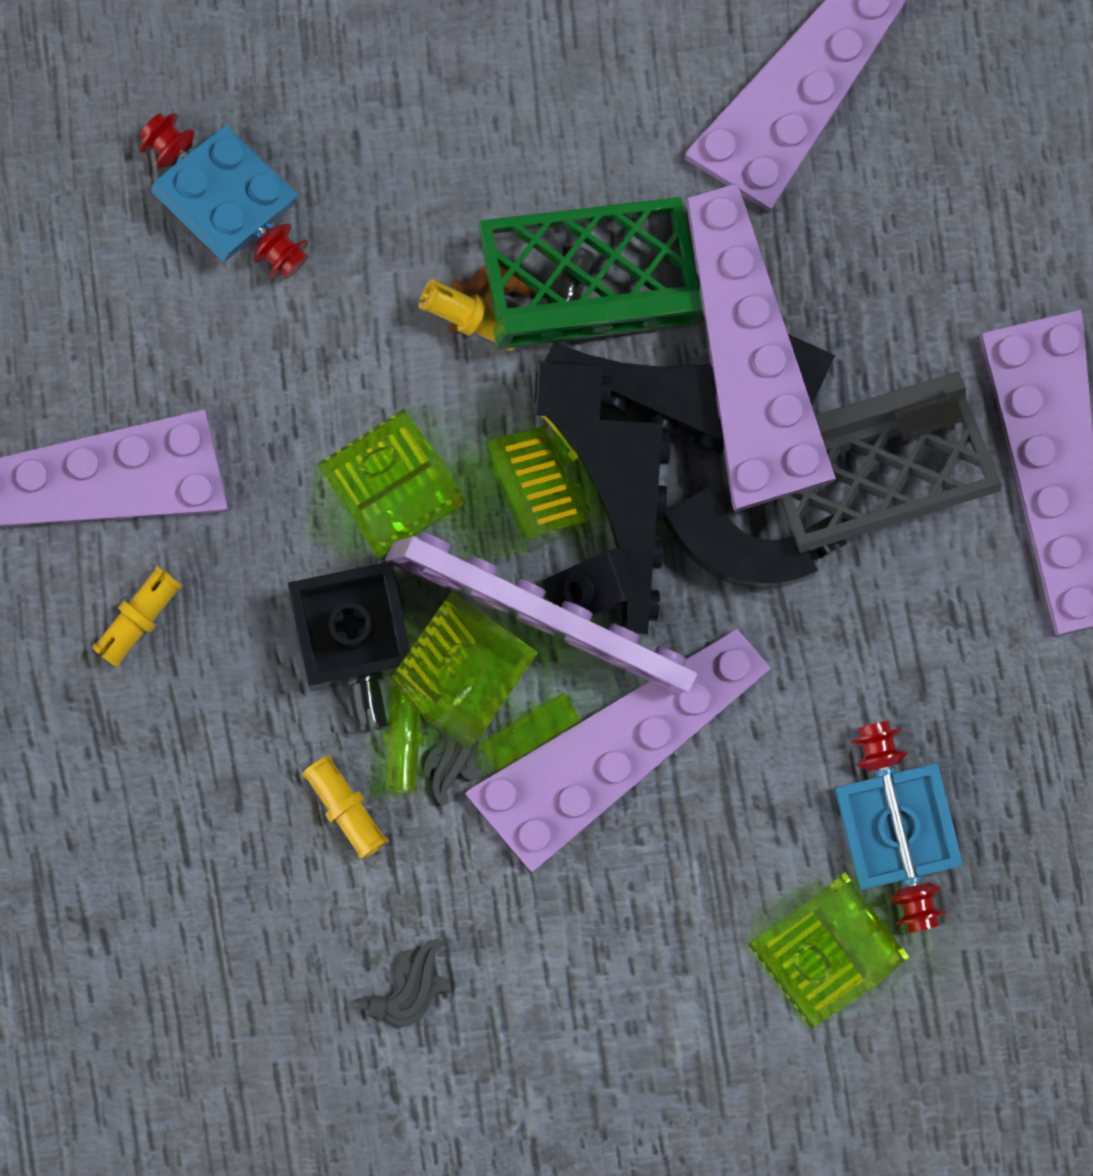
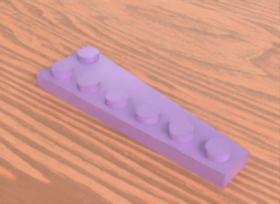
(792, 99)
(761, 395)
(1048, 429)
(116, 475)
(430, 560)
(584, 771)

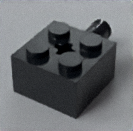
(354, 663)

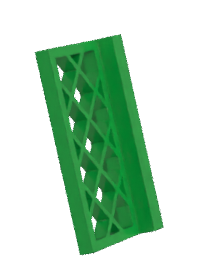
(593, 316)

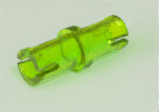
(402, 743)

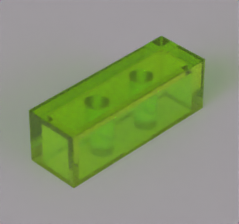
(530, 732)

